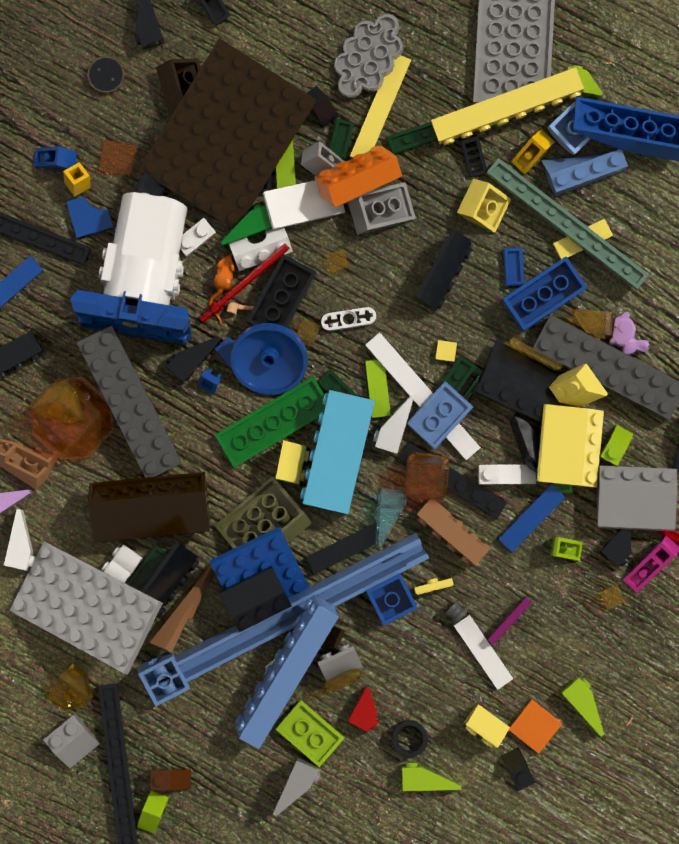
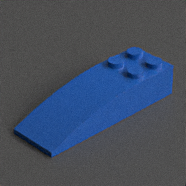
(628, 128)

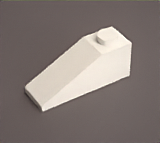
(392, 430)
(505, 475)
(19, 548)

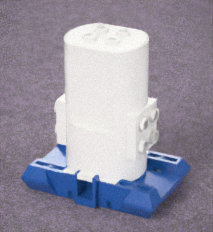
(141, 273)

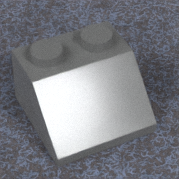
(71, 741)

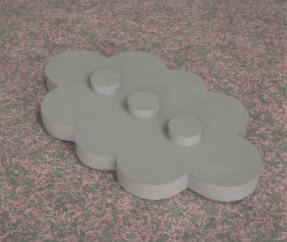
(368, 56)

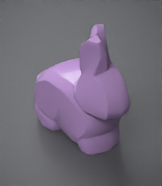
(624, 335)

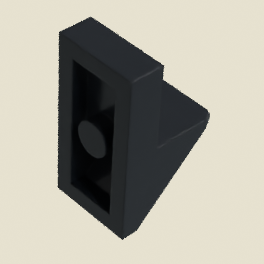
(518, 769)

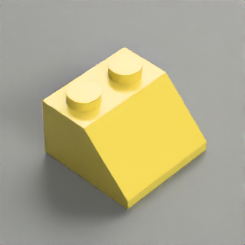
(484, 205)
(577, 387)
(291, 463)

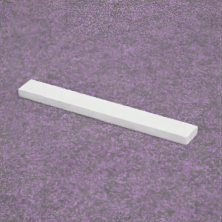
(416, 387)

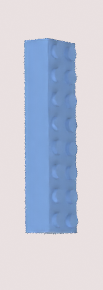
(286, 671)

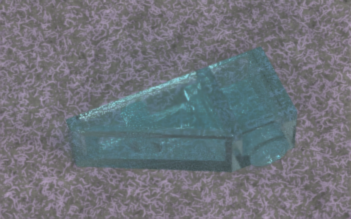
(389, 507)

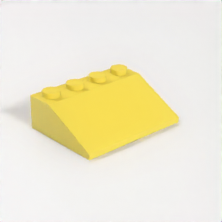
(570, 446)

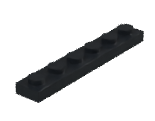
(466, 488)

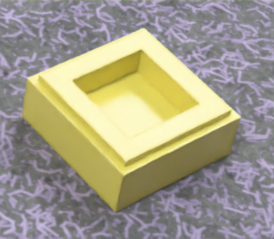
(446, 351)

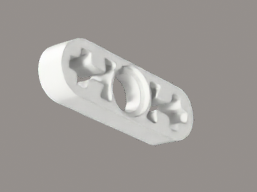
(345, 326)

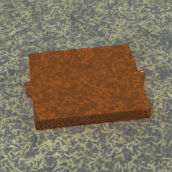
(117, 158)

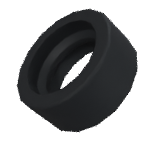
(409, 753)

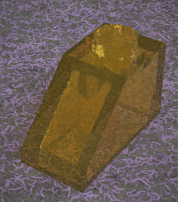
(594, 322)

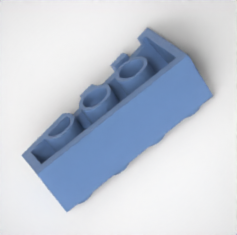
(574, 172)

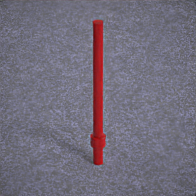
(217, 306)

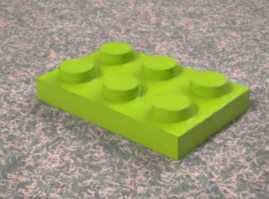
(310, 733)

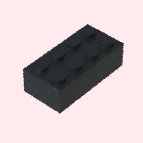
(283, 293)

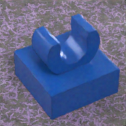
(209, 382)

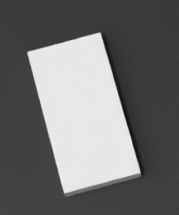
(297, 205)

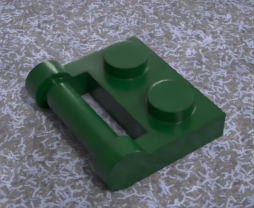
(459, 374)

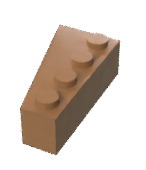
(453, 532)

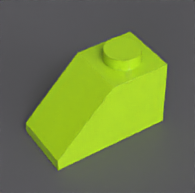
(591, 89)
(616, 446)

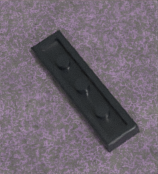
(342, 549)

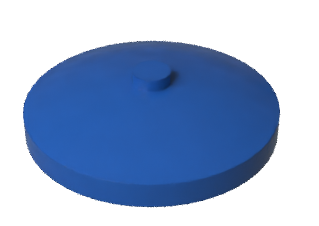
(269, 358)

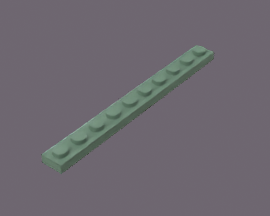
(567, 224)

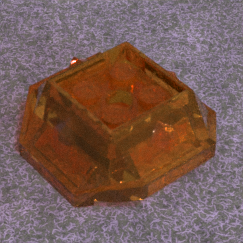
(80, 438)

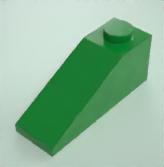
(250, 226)

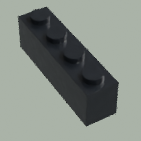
(18, 352)

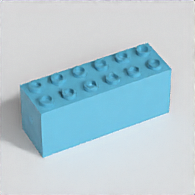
(337, 451)

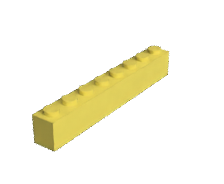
(507, 106)

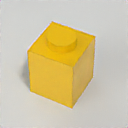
(77, 179)

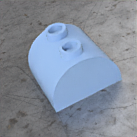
(563, 131)

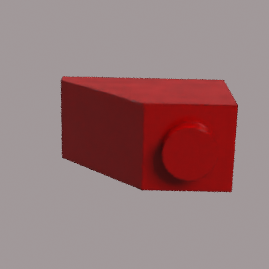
(364, 713)

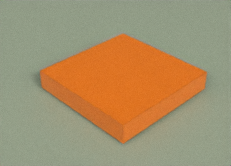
(535, 726)

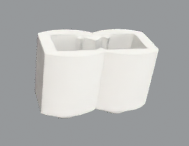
(123, 563)

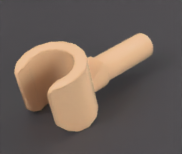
(233, 307)

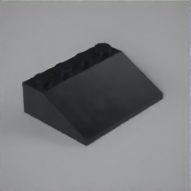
(516, 382)
(171, 574)

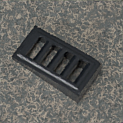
(472, 173)

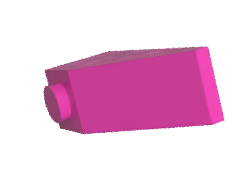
(652, 564)

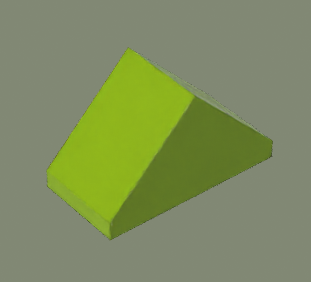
(566, 548)
(152, 811)

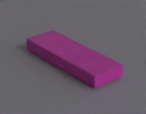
(509, 620)

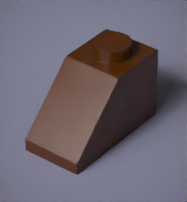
(170, 779)

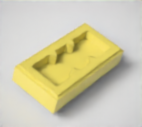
(432, 585)

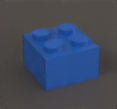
(391, 599)

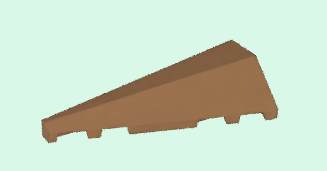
(25, 463)
(169, 629)

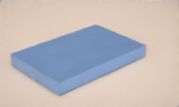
(439, 415)

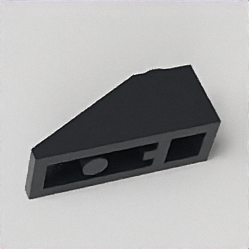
(147, 26)
(189, 360)
(527, 440)

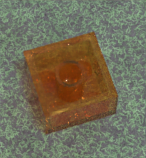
(427, 476)

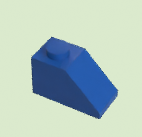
(54, 158)

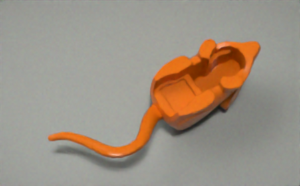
(223, 278)

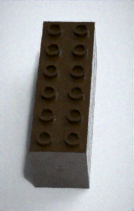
(149, 507)

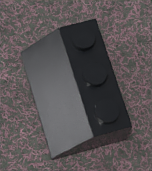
(255, 599)

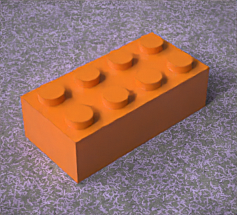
(358, 176)

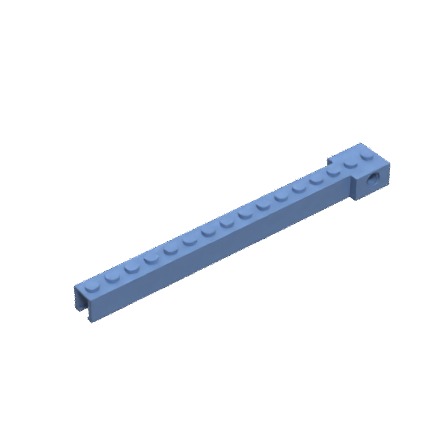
(170, 674)

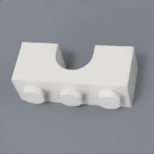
(251, 254)

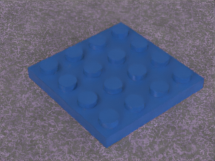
(257, 555)

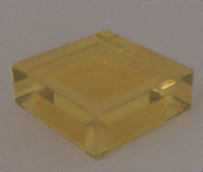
(337, 261)
(308, 331)
(612, 597)

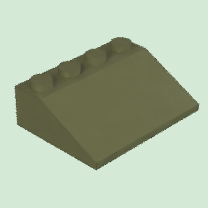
(262, 512)

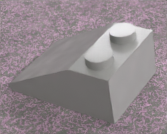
(381, 208)
(299, 781)

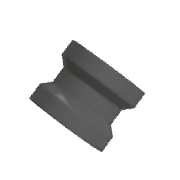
(455, 612)

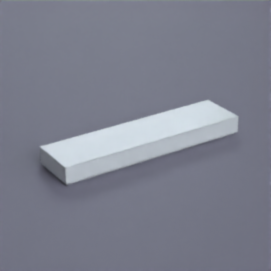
(483, 652)

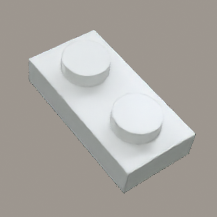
(196, 237)

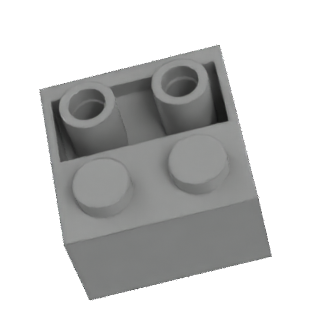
(339, 662)

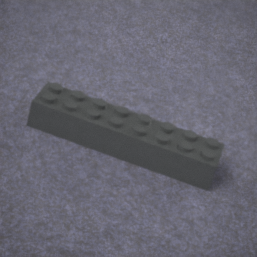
(614, 369)
(129, 401)

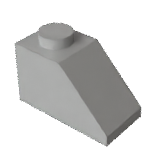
(319, 158)

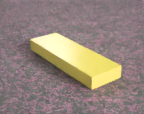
(567, 248)

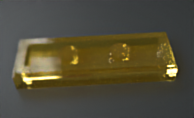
(534, 354)

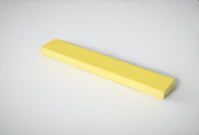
(381, 107)

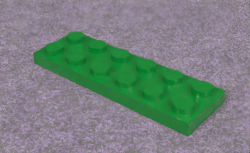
(272, 422)

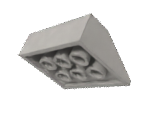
(636, 498)

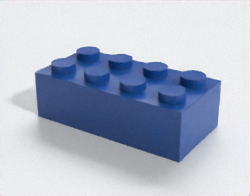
(544, 294)

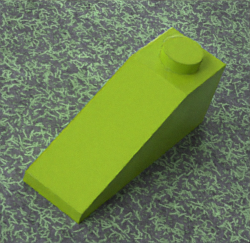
(583, 701)
(422, 779)

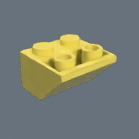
(487, 725)

